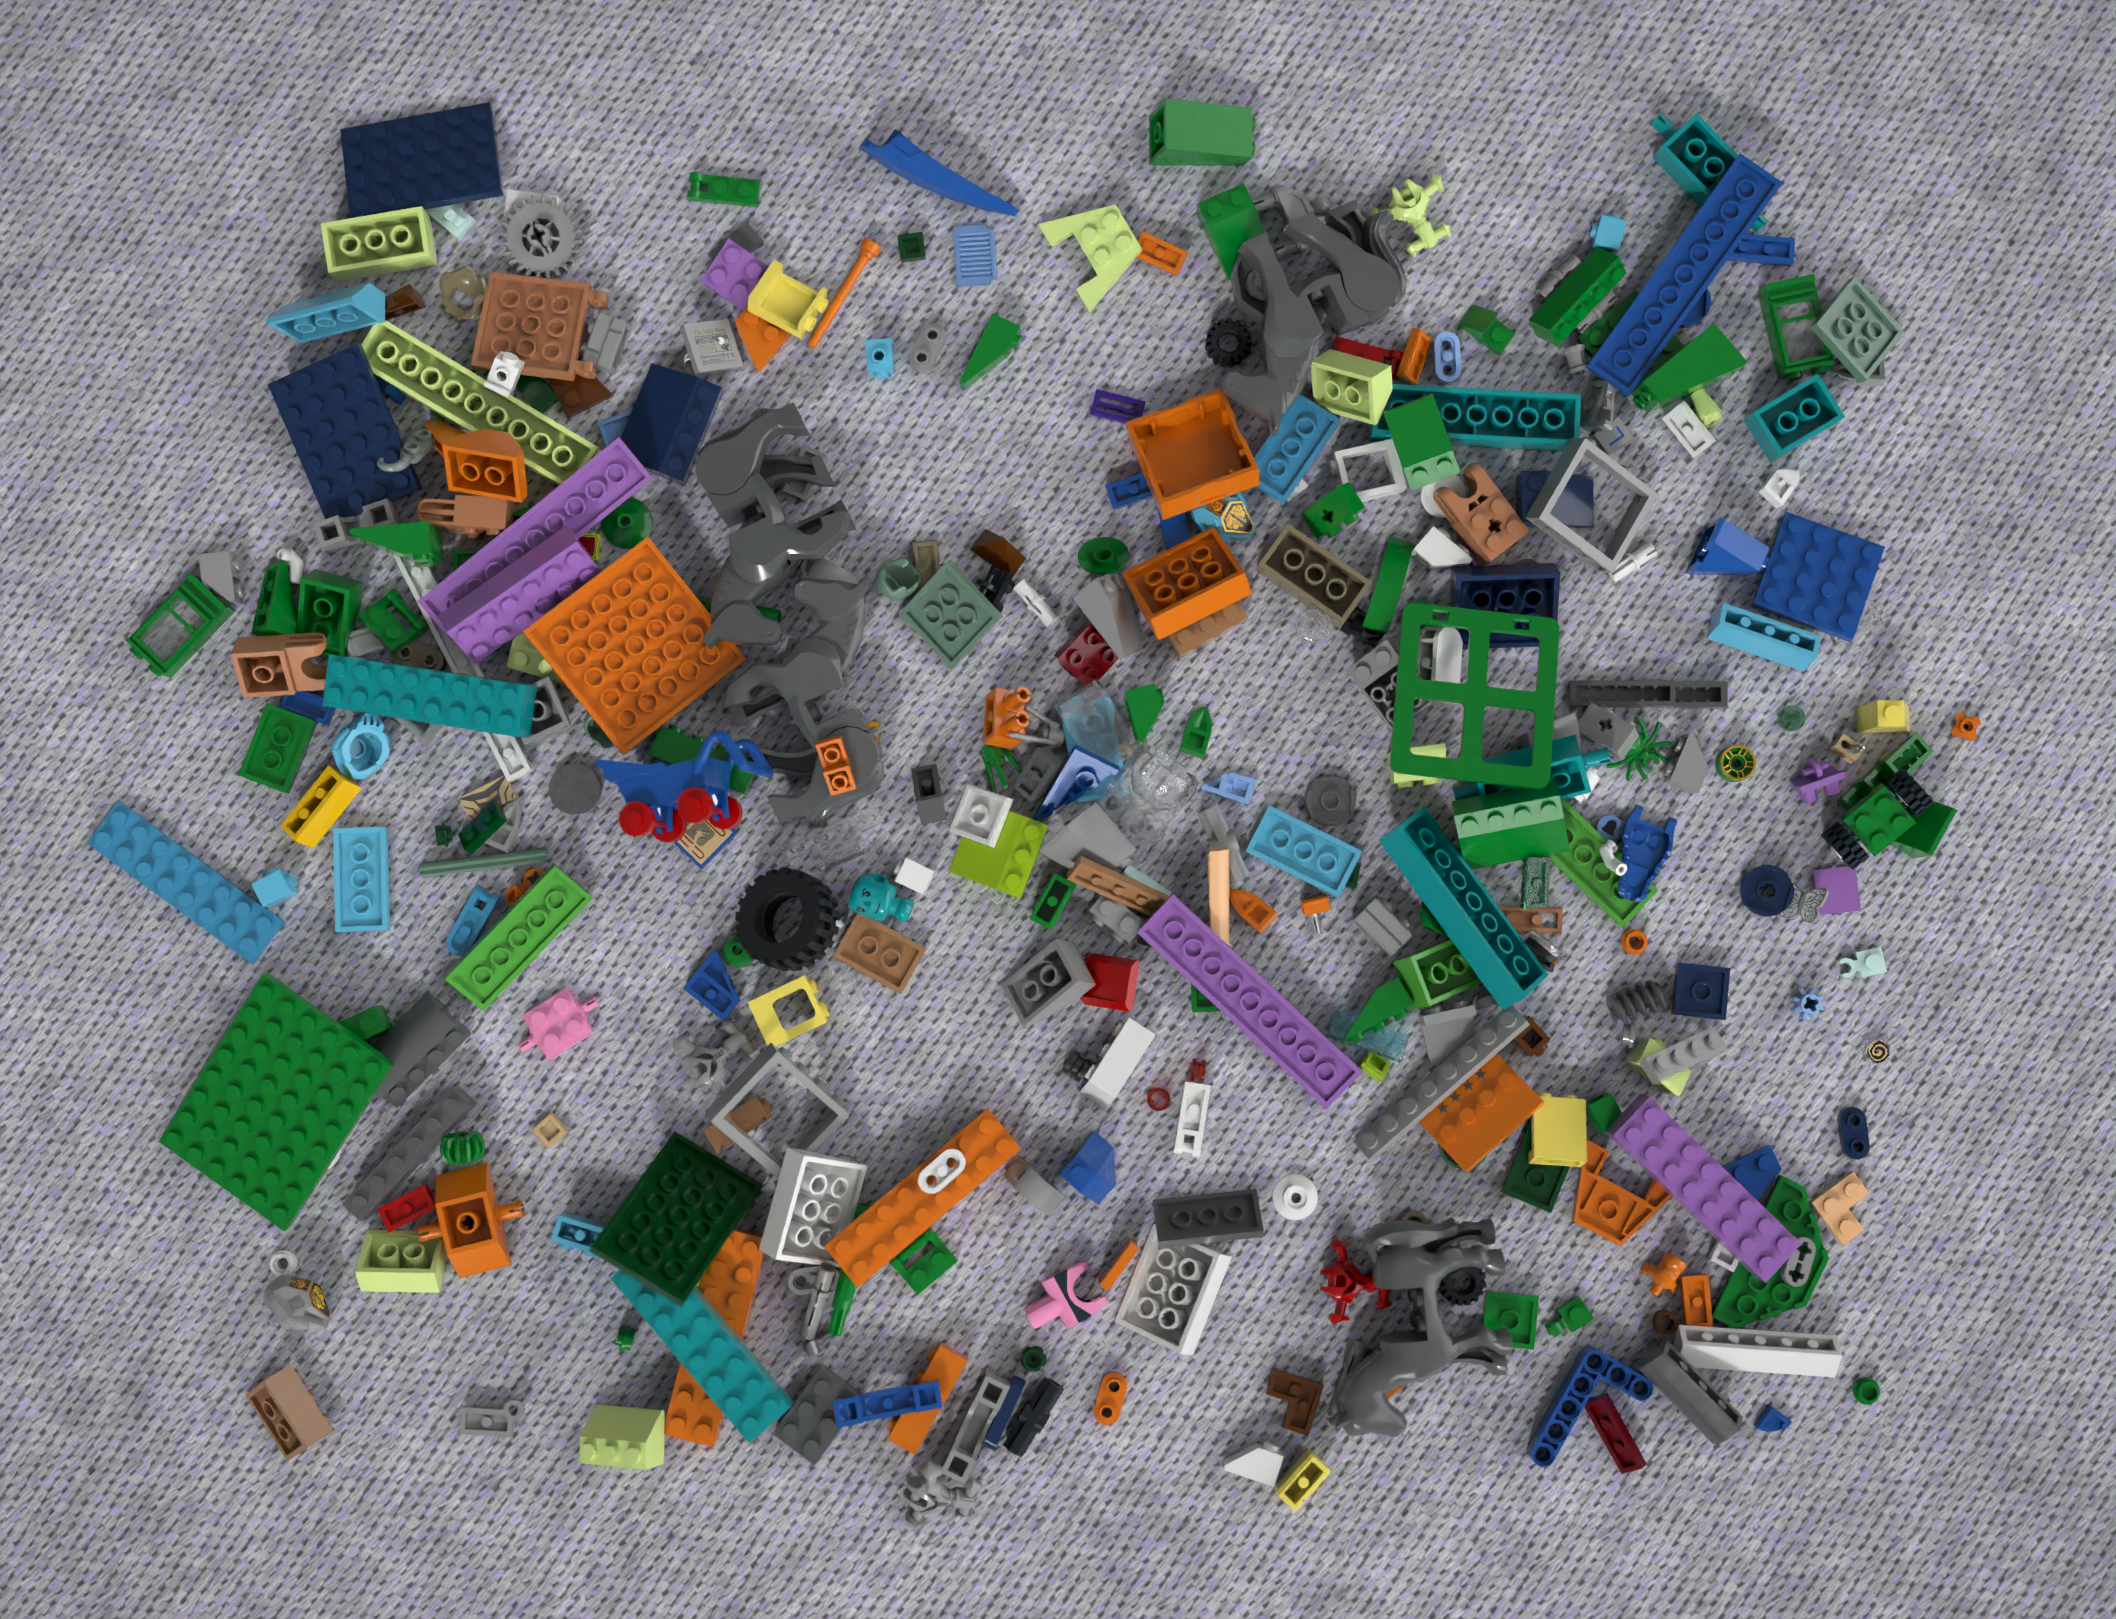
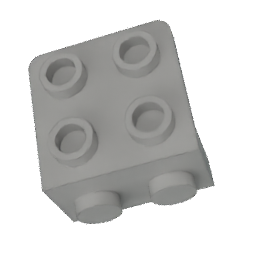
(1447, 1030)

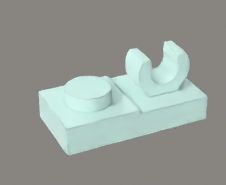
(452, 219)

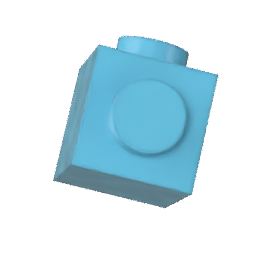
(1607, 233)
(880, 358)
(275, 887)

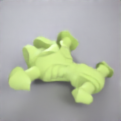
(1411, 207)

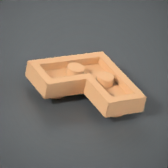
(1834, 1207)

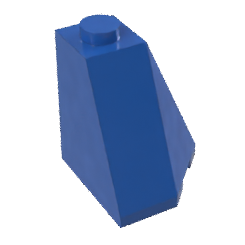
(1727, 551)
(1091, 1168)

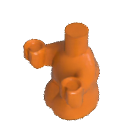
(1665, 1273)

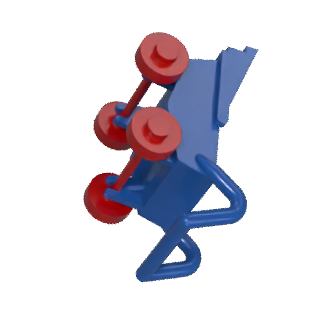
(692, 787)

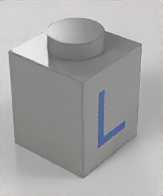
(1614, 439)

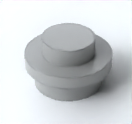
(1630, 1035)

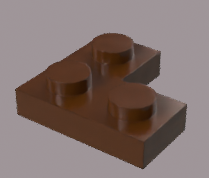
(1302, 1396)

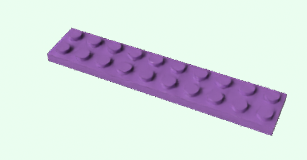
(576, 503)
(1249, 1001)

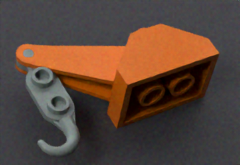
(475, 462)

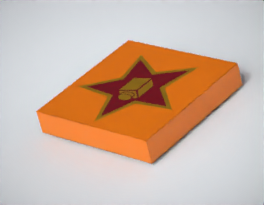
(1118, 1264)

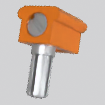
(1312, 906)

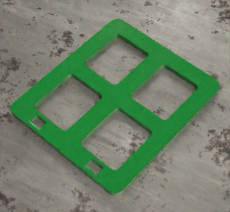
(1475, 696)

